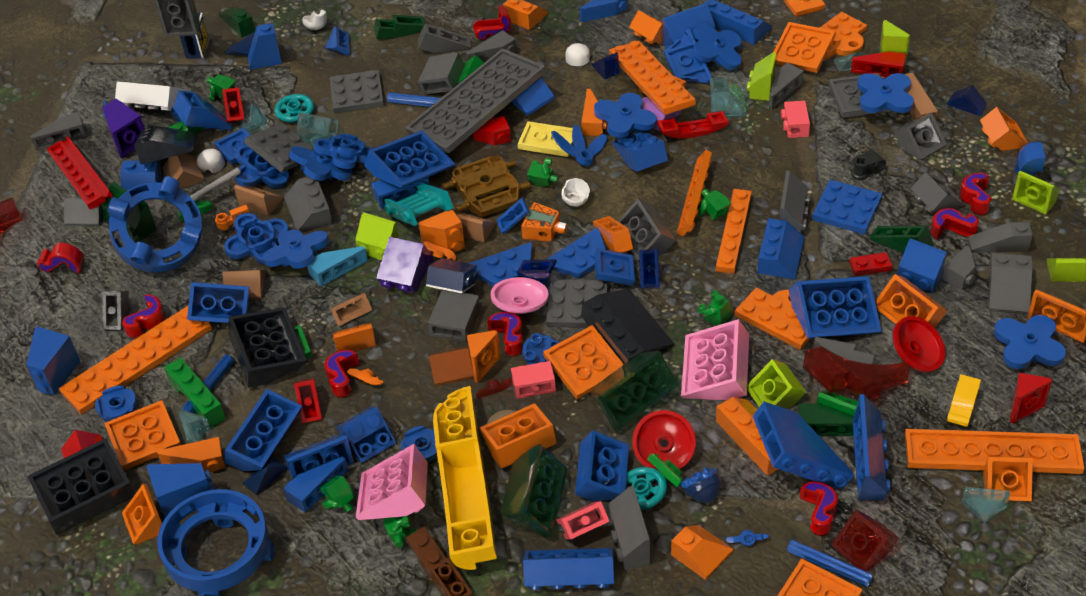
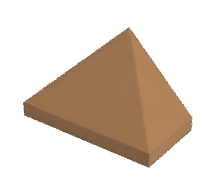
(351, 309)

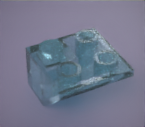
(726, 97)
(315, 127)

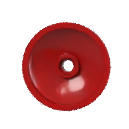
(918, 344)
(664, 426)

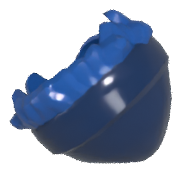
(703, 485)

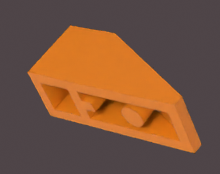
(590, 123)
(614, 234)
(206, 452)

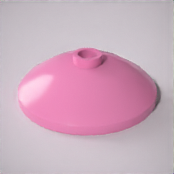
(519, 295)

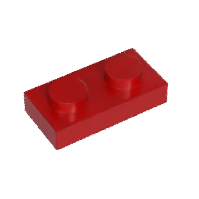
(870, 264)

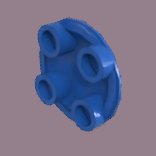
(534, 348)

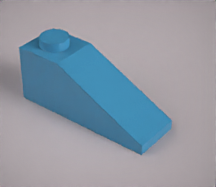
(333, 264)

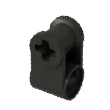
(867, 165)

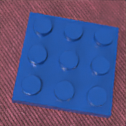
(847, 206)

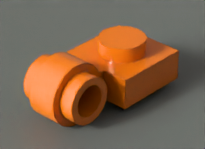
(224, 221)

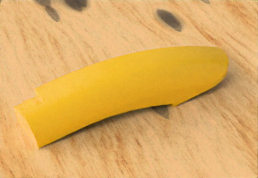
(463, 481)

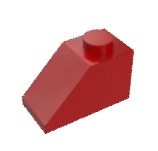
(233, 104)
(494, 132)
(308, 397)

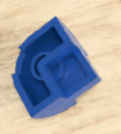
(1030, 158)

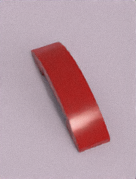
(696, 128)

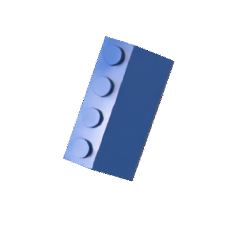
(746, 26)
(261, 432)
(568, 567)

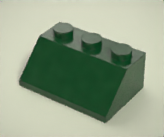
(140, 220)

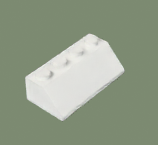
(147, 95)

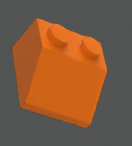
(524, 13)
(648, 27)
(1002, 131)
(443, 231)

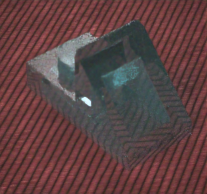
(193, 425)

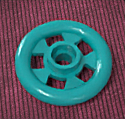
(293, 107)
(646, 486)

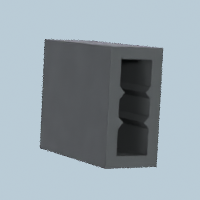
(441, 73)
(454, 315)

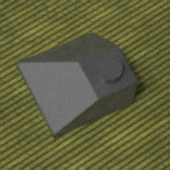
(920, 136)

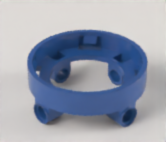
(140, 254)
(224, 508)

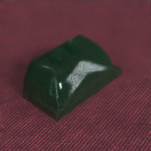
(634, 388)
(535, 490)

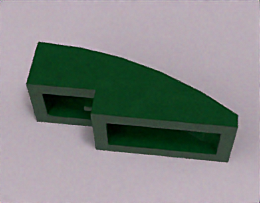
(398, 26)

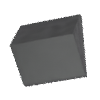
(78, 214)

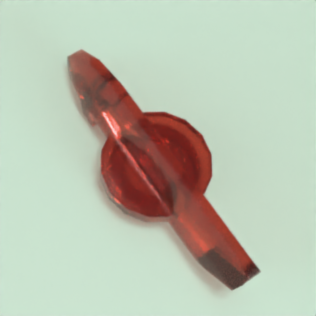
(493, 386)

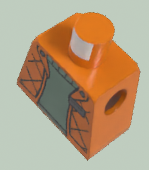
(542, 223)

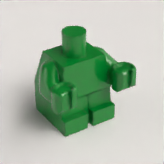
(217, 84)
(540, 174)
(714, 203)
(718, 311)
(337, 493)
(398, 529)

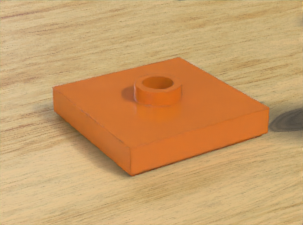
(803, 7)

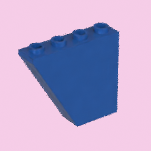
(798, 448)

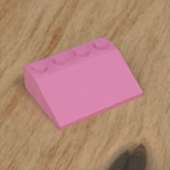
(716, 363)
(393, 486)

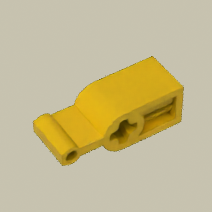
(963, 400)

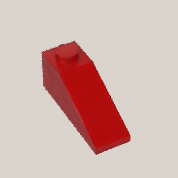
(882, 63)

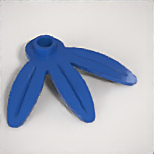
(583, 155)

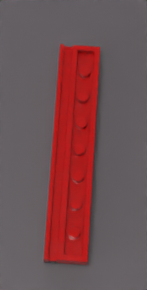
(79, 173)

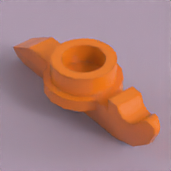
(439, 251)
(365, 375)

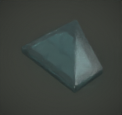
(844, 63)
(253, 118)
(985, 502)

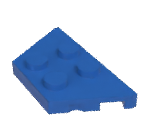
(684, 63)
(579, 256)
(503, 264)

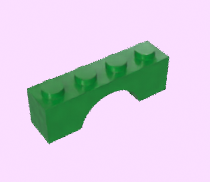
(199, 396)

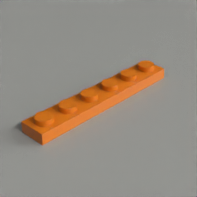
(693, 196)
(733, 231)

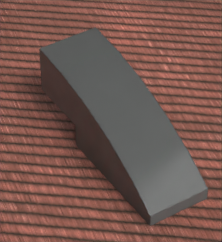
(844, 350)

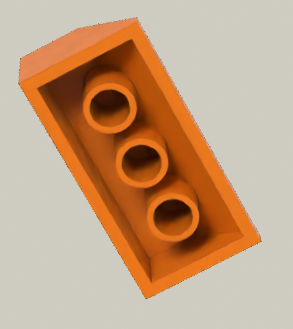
(737, 421)

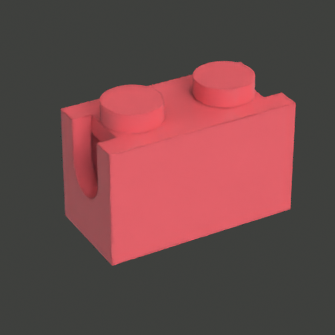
(796, 119)
(533, 380)
(583, 520)

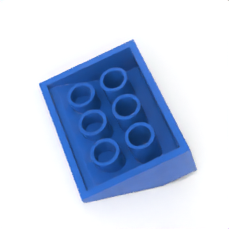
(407, 160)
(835, 307)
(869, 451)

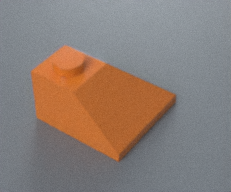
(699, 550)

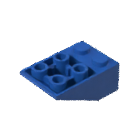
(199, 112)
(641, 150)

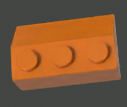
(905, 299)
(1068, 317)
(517, 433)

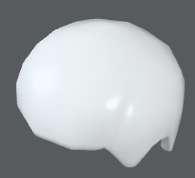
(315, 21)
(577, 54)
(210, 160)
(575, 192)

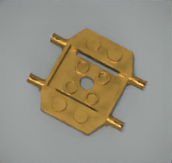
(469, 183)

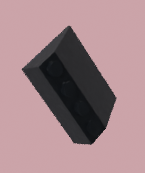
(163, 142)
(625, 324)
(265, 345)
(81, 486)

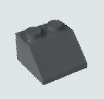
(935, 194)

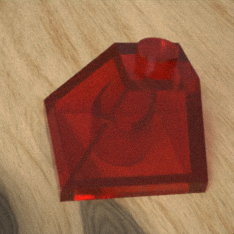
(864, 541)

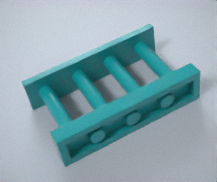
(423, 201)

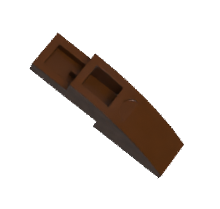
(436, 566)

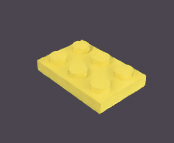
(538, 138)

